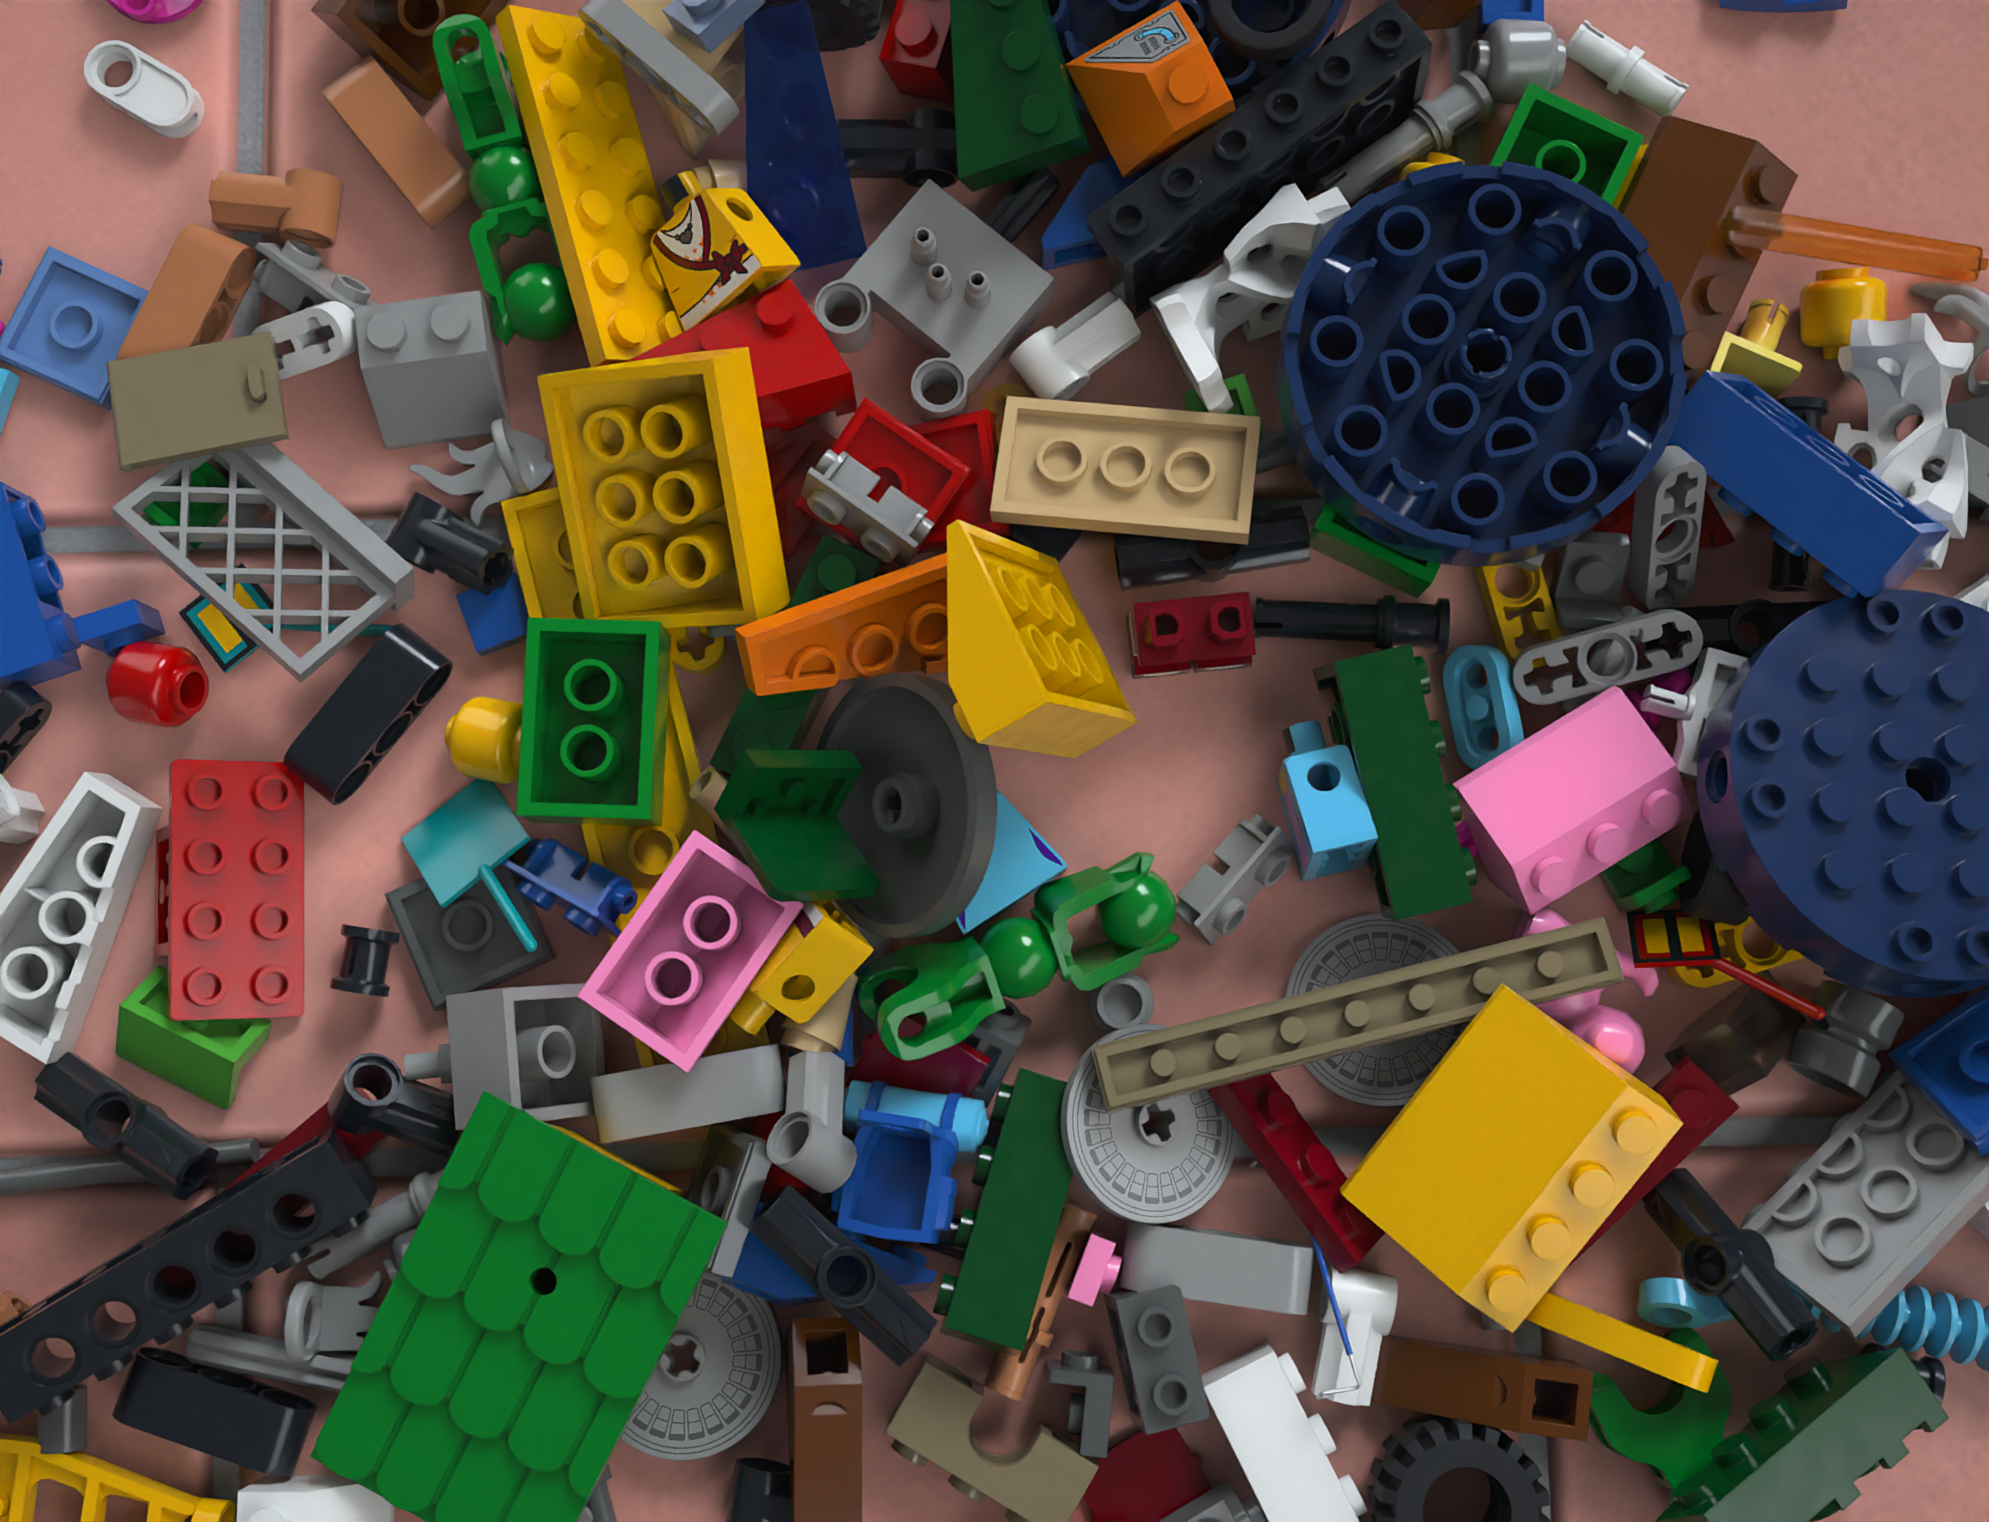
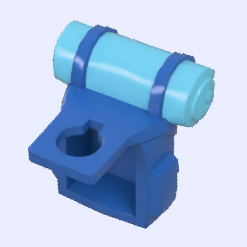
(904, 1159)

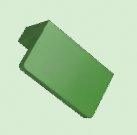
(188, 1053)

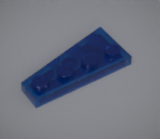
(794, 139)

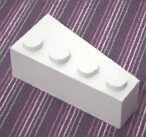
(66, 912)

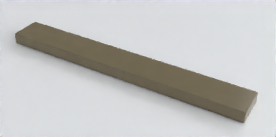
(1352, 1015)

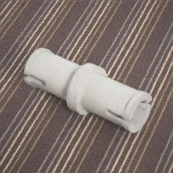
(1625, 70)

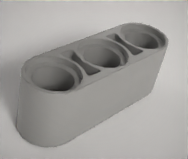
(671, 1100)
(1218, 1266)

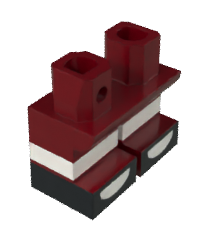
(1200, 629)

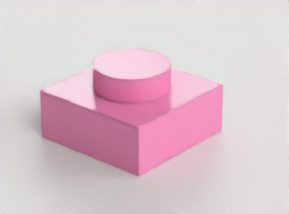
(1095, 1269)

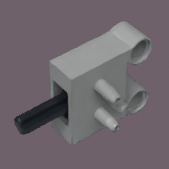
(948, 287)

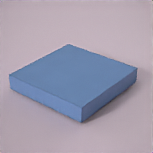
(71, 325)

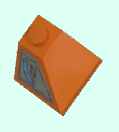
(1151, 88)

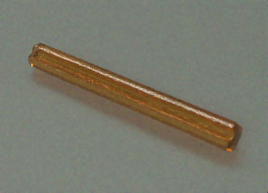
(1852, 244)

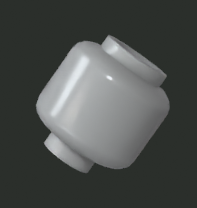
(1515, 55)

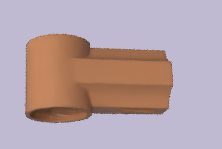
(294, 207)

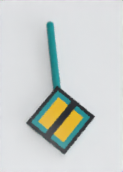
(225, 640)

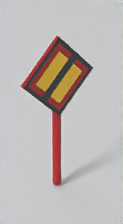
(1677, 939)

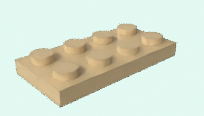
(1126, 469)

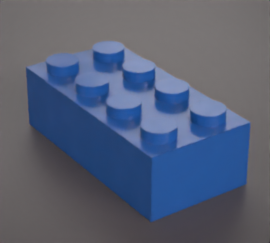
(1803, 486)

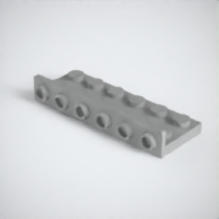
(1872, 1203)

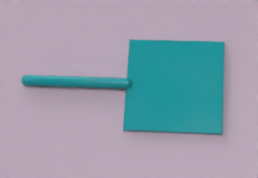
(465, 844)

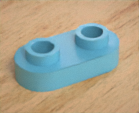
(1478, 708)

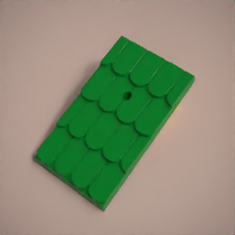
(480, 1380)

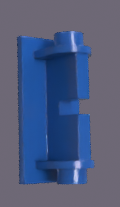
(552, 877)

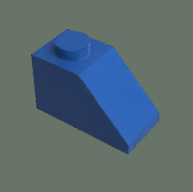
(1067, 236)

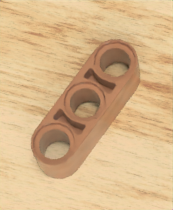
(399, 141)
(192, 293)

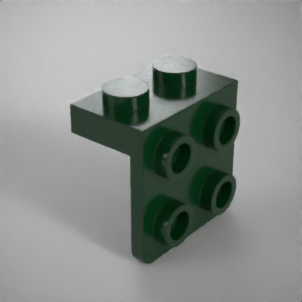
(787, 827)

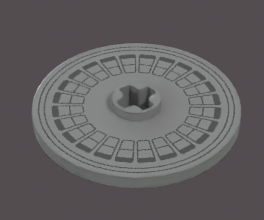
(1362, 948)
(1139, 1173)
(731, 1390)

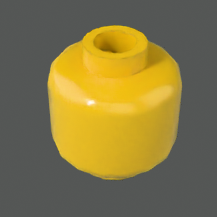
(1835, 301)
(486, 739)

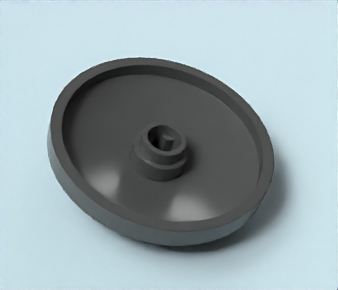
(919, 805)

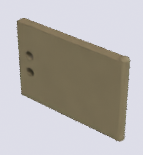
(196, 401)

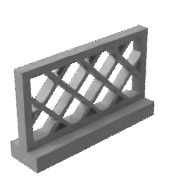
(316, 521)

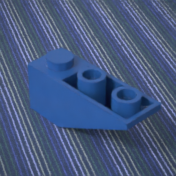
(35, 631)
(769, 1278)

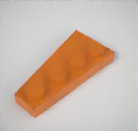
(853, 633)

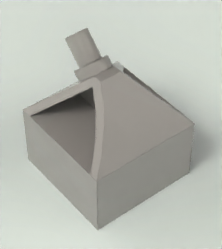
(520, 1045)

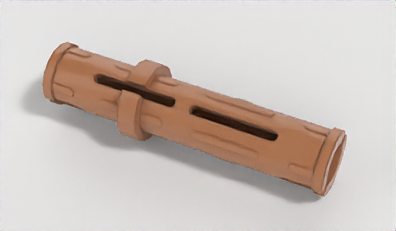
(1011, 1373)

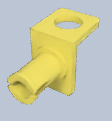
(1754, 350)

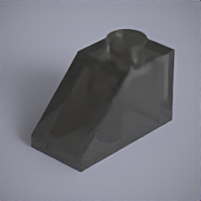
(1739, 1037)

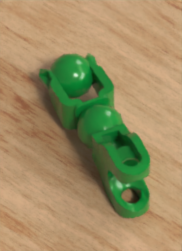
(502, 185)
(1017, 957)
(1674, 1434)

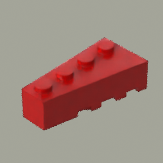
(789, 351)

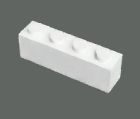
(1277, 1442)

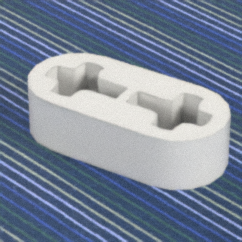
(308, 351)

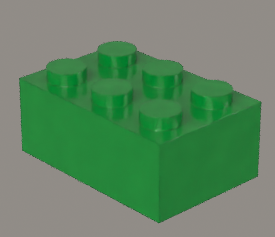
(594, 722)

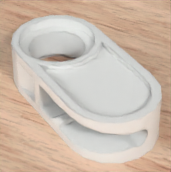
(152, 95)

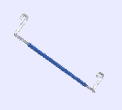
(1323, 1395)

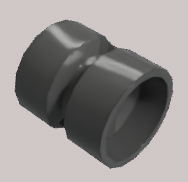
(1844, 1043)

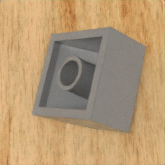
(432, 368)

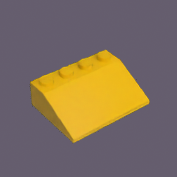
(667, 489)
(1024, 651)
(1510, 1157)

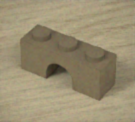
(1035, 1482)

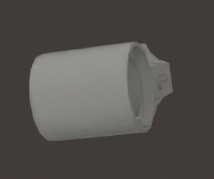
(810, 1134)

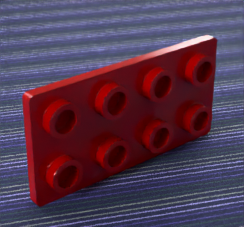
(232, 890)

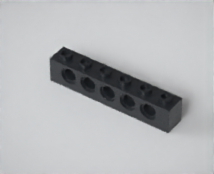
(320, 1169)

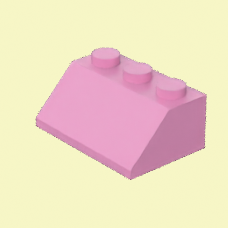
(1572, 800)
(689, 952)

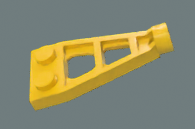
(95, 1479)

